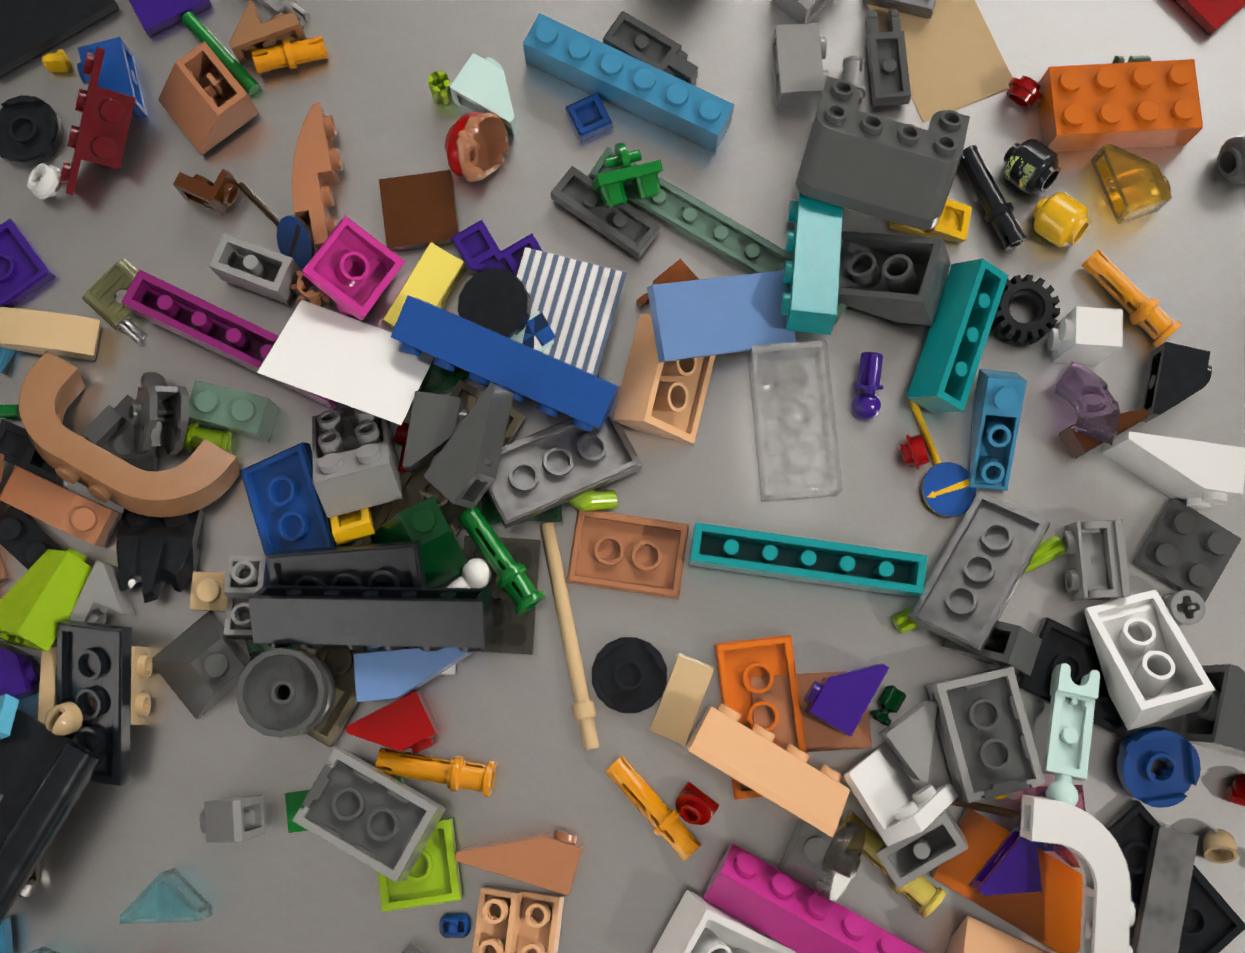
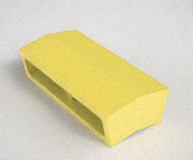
(430, 281)

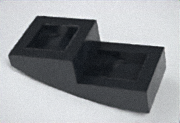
(20, 451)

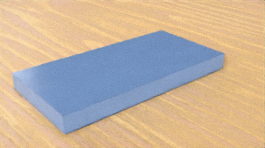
(718, 315)

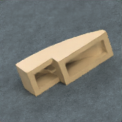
(49, 331)

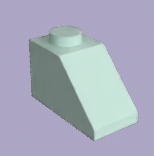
(484, 89)

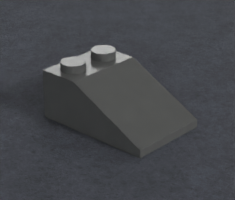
(893, 275)

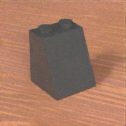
(1222, 717)

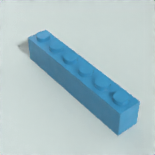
(627, 83)

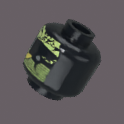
(1031, 166)

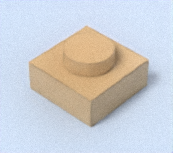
(208, 592)

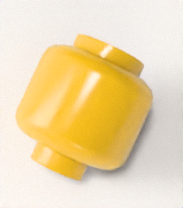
(1060, 219)

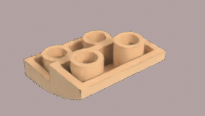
(517, 921)

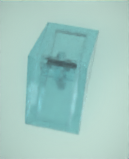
(167, 900)

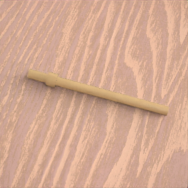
(583, 709)

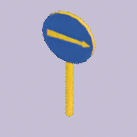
(946, 484)

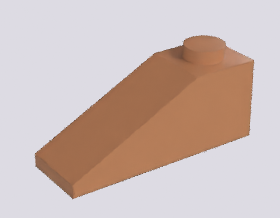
(60, 507)
(535, 859)

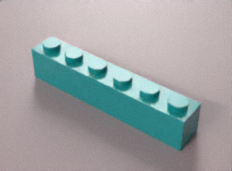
(808, 560)

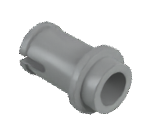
(854, 72)

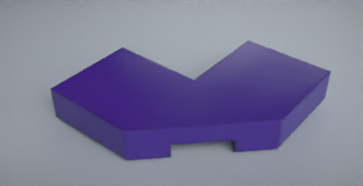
(482, 253)

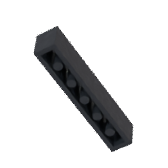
(372, 617)

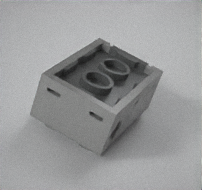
(986, 735)
(369, 815)

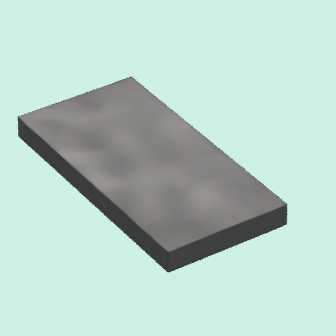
(558, 467)
(979, 571)

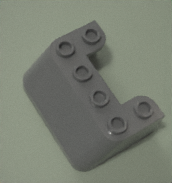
(879, 162)

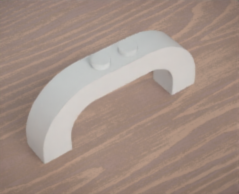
(1106, 878)

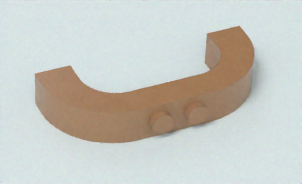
(168, 493)

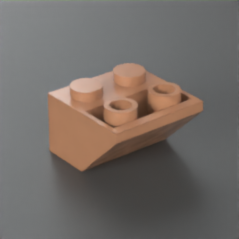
(205, 99)

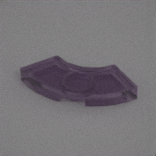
(1094, 405)

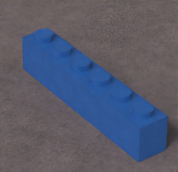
(505, 362)

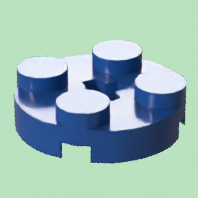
(1175, 779)

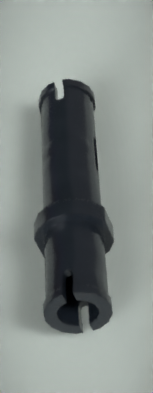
(997, 209)

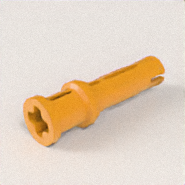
(1143, 310)
(454, 773)

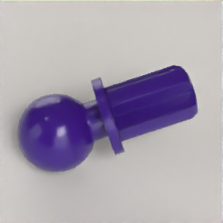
(866, 403)

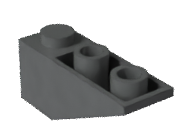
(473, 453)

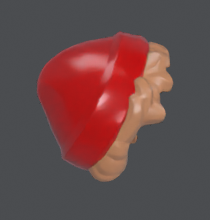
(476, 145)

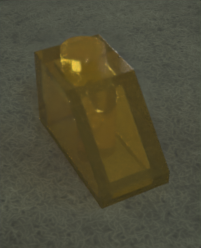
(1130, 183)

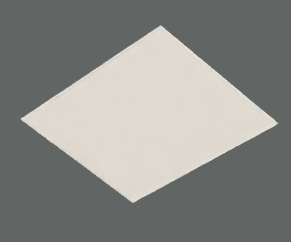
(346, 362)

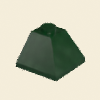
(439, 545)

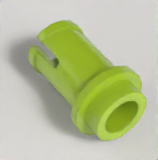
(196, 434)

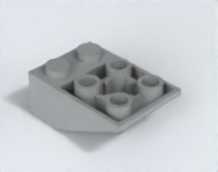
(353, 461)

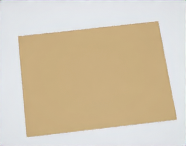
(949, 57)

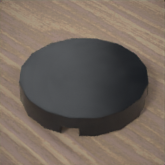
(29, 131)
(496, 302)
(629, 675)

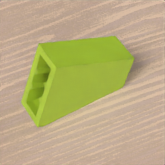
(43, 598)

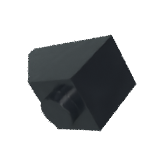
(1174, 376)

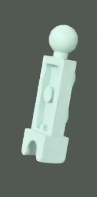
(1069, 731)

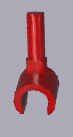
(401, 438)

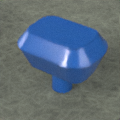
(454, 925)

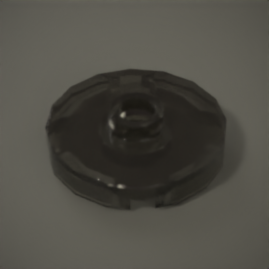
(841, 861)

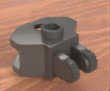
(159, 415)

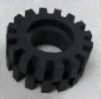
(1044, 307)

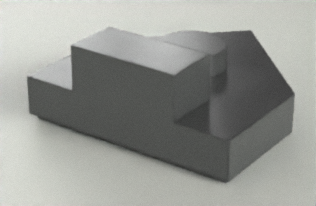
(116, 435)

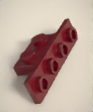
(102, 124)

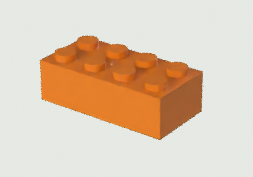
(1119, 105)

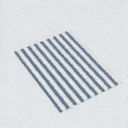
(575, 301)

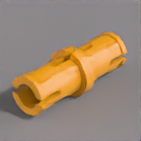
(289, 54)

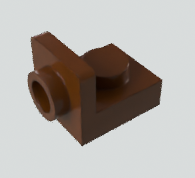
(207, 194)

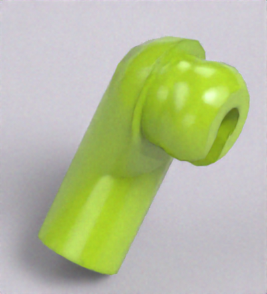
(595, 500)

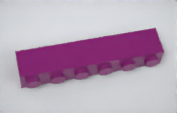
(204, 324)

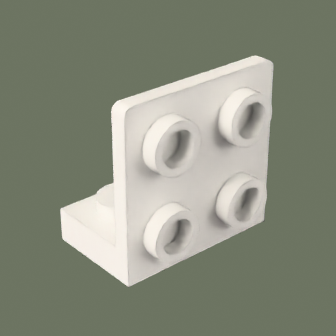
(892, 798)

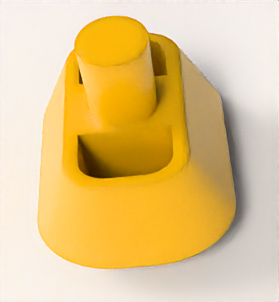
(57, 62)

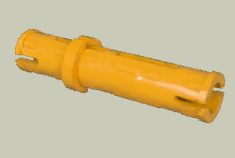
(653, 808)

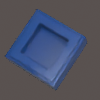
(589, 117)

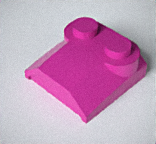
(352, 268)

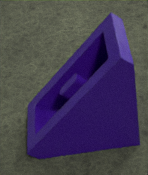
(1011, 868)

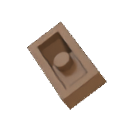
(255, 34)

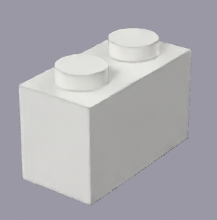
(1086, 336)

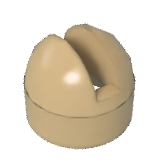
(67, 722)
(1219, 847)

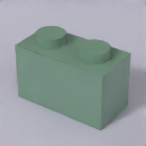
(232, 411)

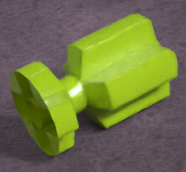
(440, 87)

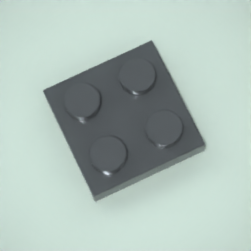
(1187, 549)

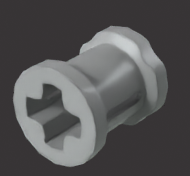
(1187, 599)

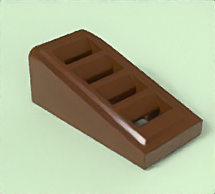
(1079, 444)

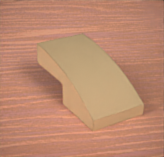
(682, 699)

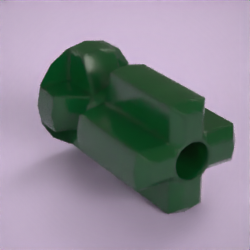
(890, 702)

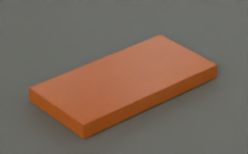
(757, 657)
(1046, 915)

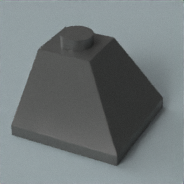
(201, 664)

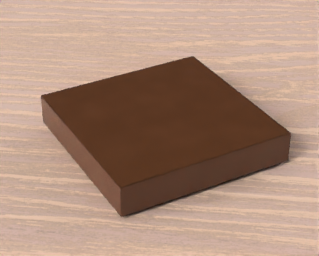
(418, 210)

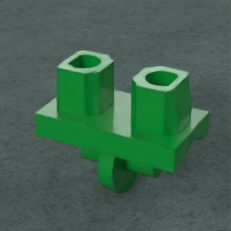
(612, 182)

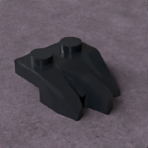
(157, 551)

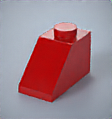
(399, 725)

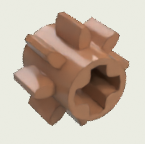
(303, 287)

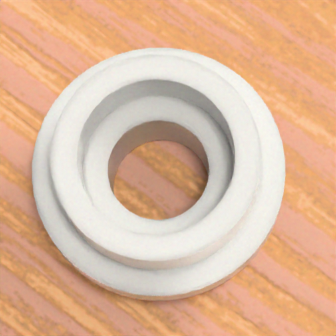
(44, 181)

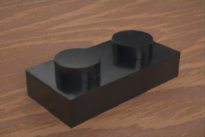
(25, 537)

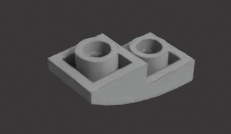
(242, 579)

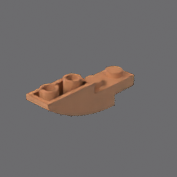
(314, 172)

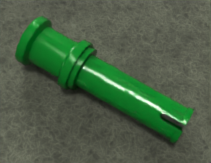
(510, 575)

